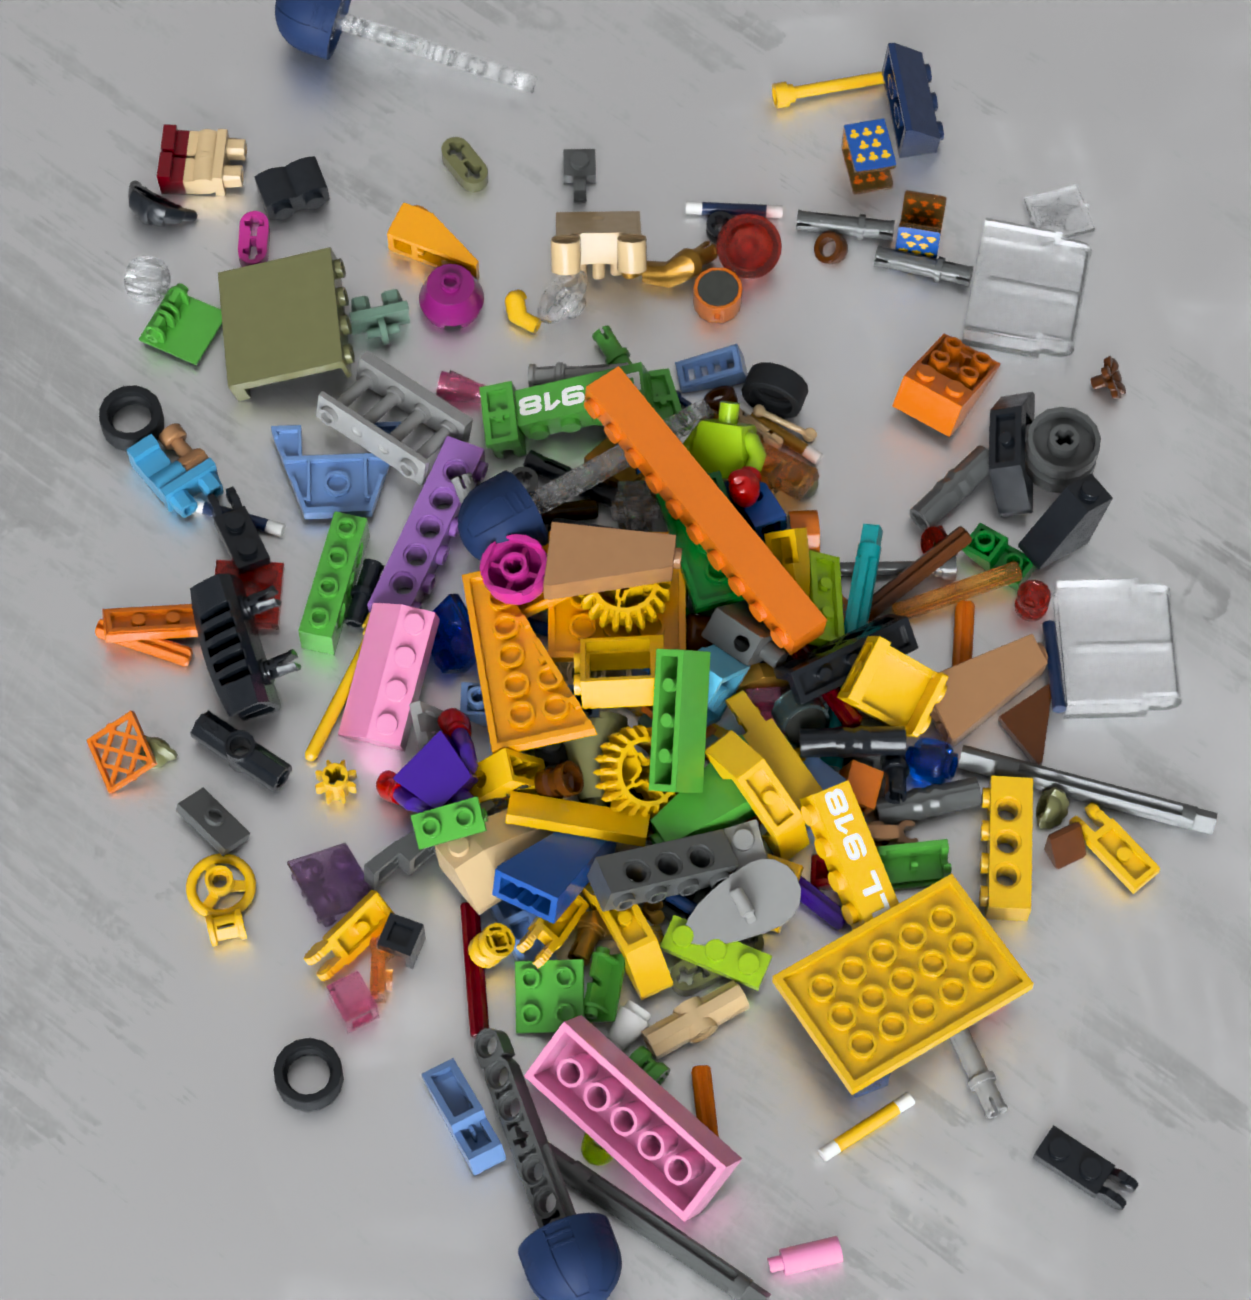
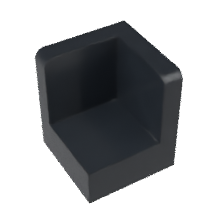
(402, 938)

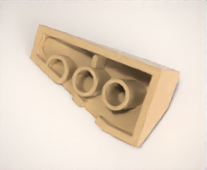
(473, 859)

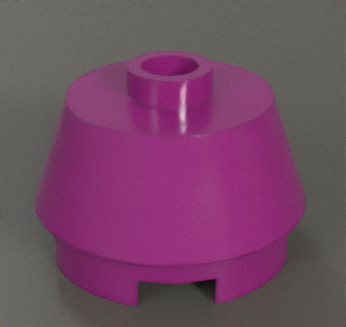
(451, 296)

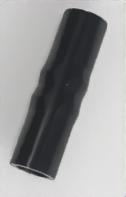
(852, 741)

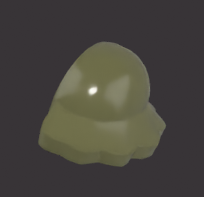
(160, 750)
(1056, 808)

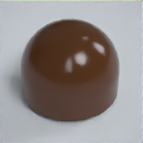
(840, 251)
(726, 391)

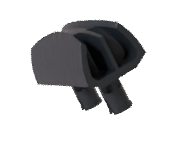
(234, 647)

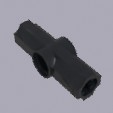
(225, 739)

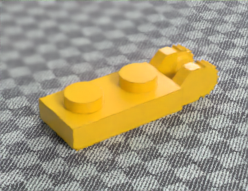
(1117, 849)
(552, 934)
(350, 935)

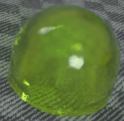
(594, 1153)

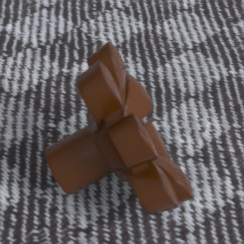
(1109, 378)

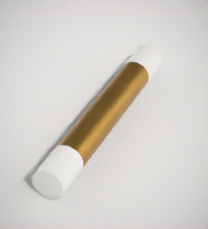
(789, 439)

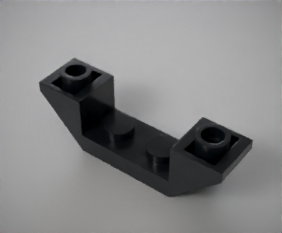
(1007, 453)

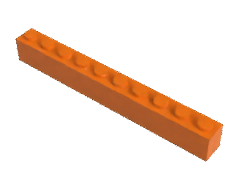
(704, 511)

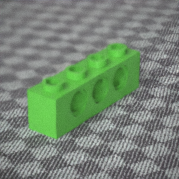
(333, 583)

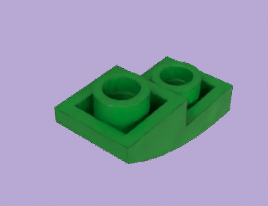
(992, 550)

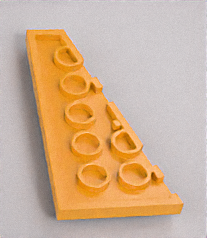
(519, 682)

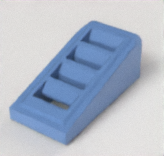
(714, 379)

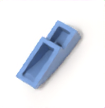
(464, 1116)

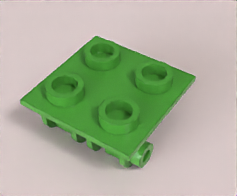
(182, 325)
(548, 994)

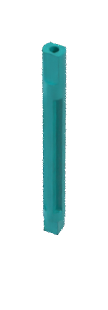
(859, 600)

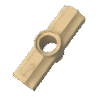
(695, 1019)

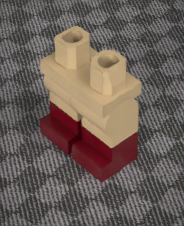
(199, 161)

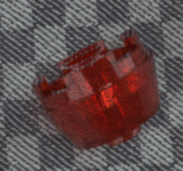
(749, 246)

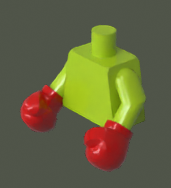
(732, 450)

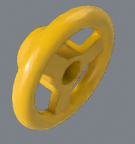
(216, 874)

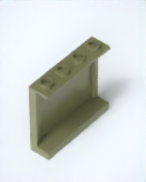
(284, 320)

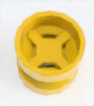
(491, 945)

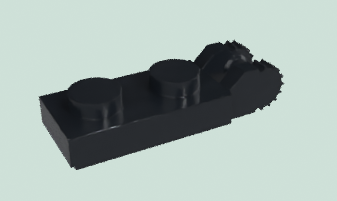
(238, 533)
(1083, 1167)

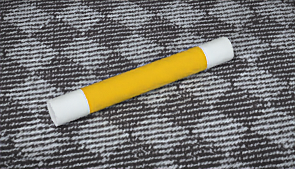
(866, 1126)

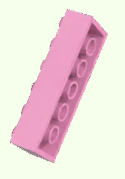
(632, 1117)

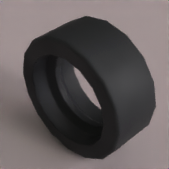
(775, 388)
(130, 396)
(301, 1048)

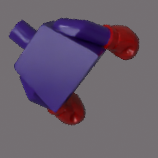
(438, 772)

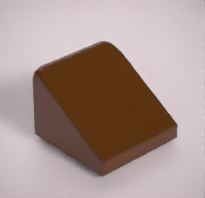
(1065, 845)

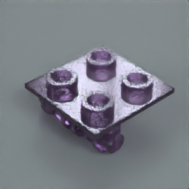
(330, 881)

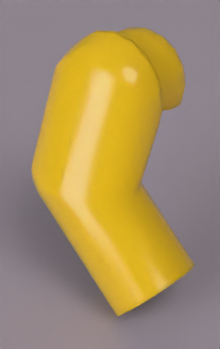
(517, 311)

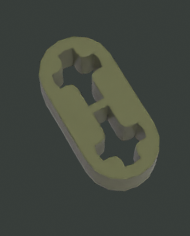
(469, 160)

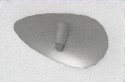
(747, 903)

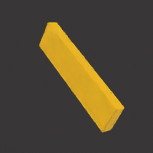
(576, 818)

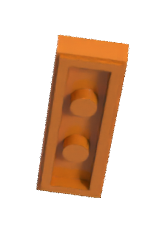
(149, 623)

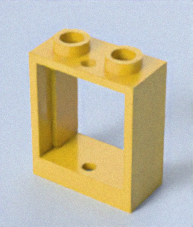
(616, 654)

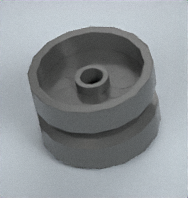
(1061, 448)

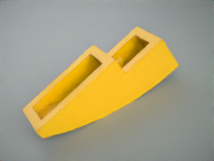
(793, 553)

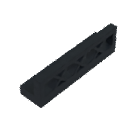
(830, 664)

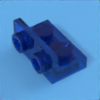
(453, 643)

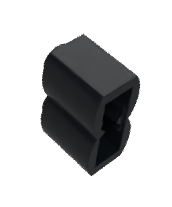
(292, 188)

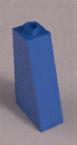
(549, 873)

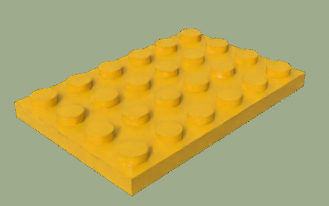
(902, 983)

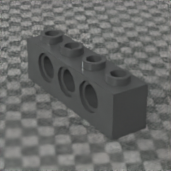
(645, 865)

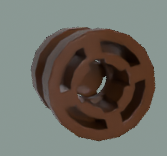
(560, 781)

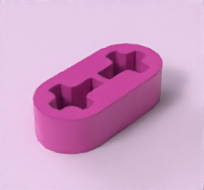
(247, 241)

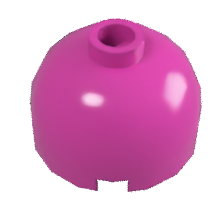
(514, 569)

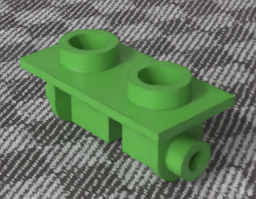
(449, 822)
(604, 991)

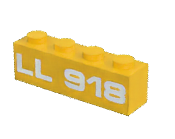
(848, 853)

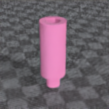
(807, 1256)

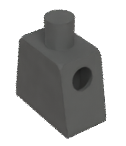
(742, 636)

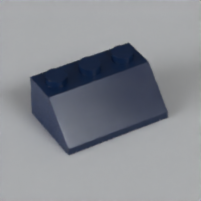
(911, 102)

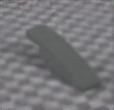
(404, 854)

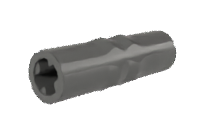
(951, 489)
(930, 801)

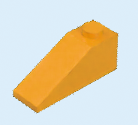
(426, 239)

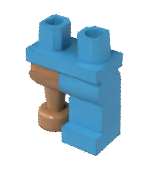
(176, 481)

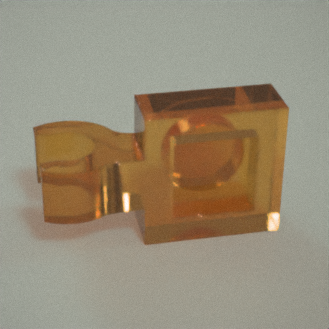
(380, 978)

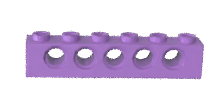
(453, 460)

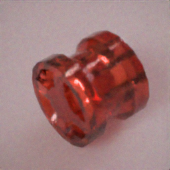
(1036, 593)

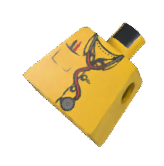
(505, 773)

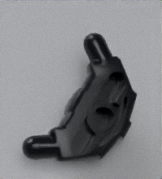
(156, 209)

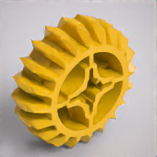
(650, 598)
(625, 769)

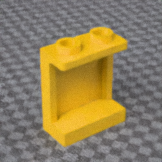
(893, 687)

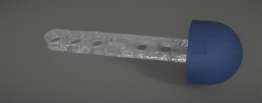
(318, 24)
(506, 508)

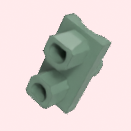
(379, 320)

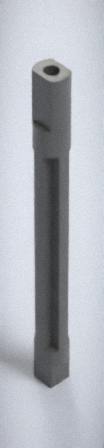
(1090, 790)
(657, 1229)

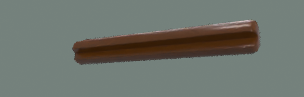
(919, 570)

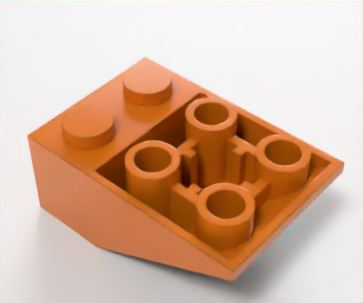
(945, 384)

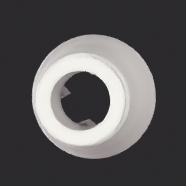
(628, 1025)

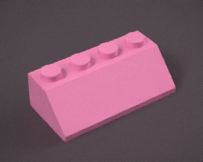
(389, 675)

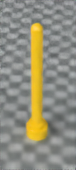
(785, 93)
(335, 707)

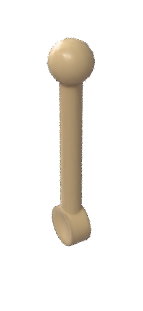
(808, 434)

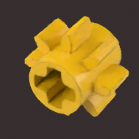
(340, 789)

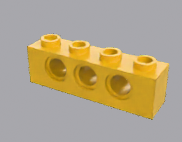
(1016, 797)

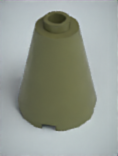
(584, 750)

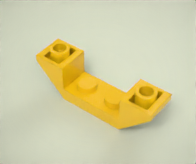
(763, 791)
(638, 945)

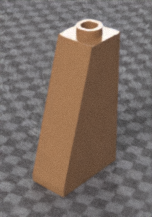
(606, 559)
(986, 685)

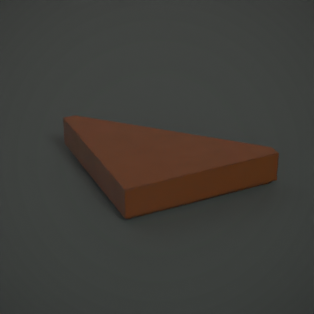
(1028, 724)

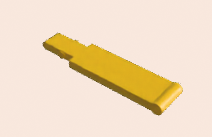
(774, 748)

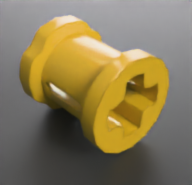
(237, 930)

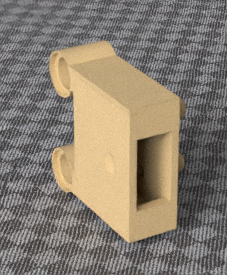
(598, 241)

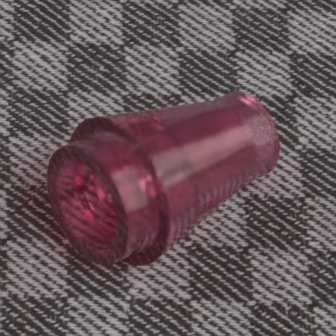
(458, 388)

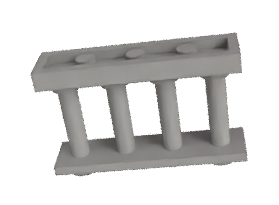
(400, 392)

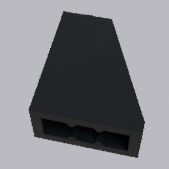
(1066, 522)

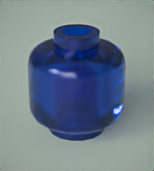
(932, 761)

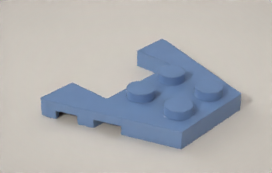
(334, 481)

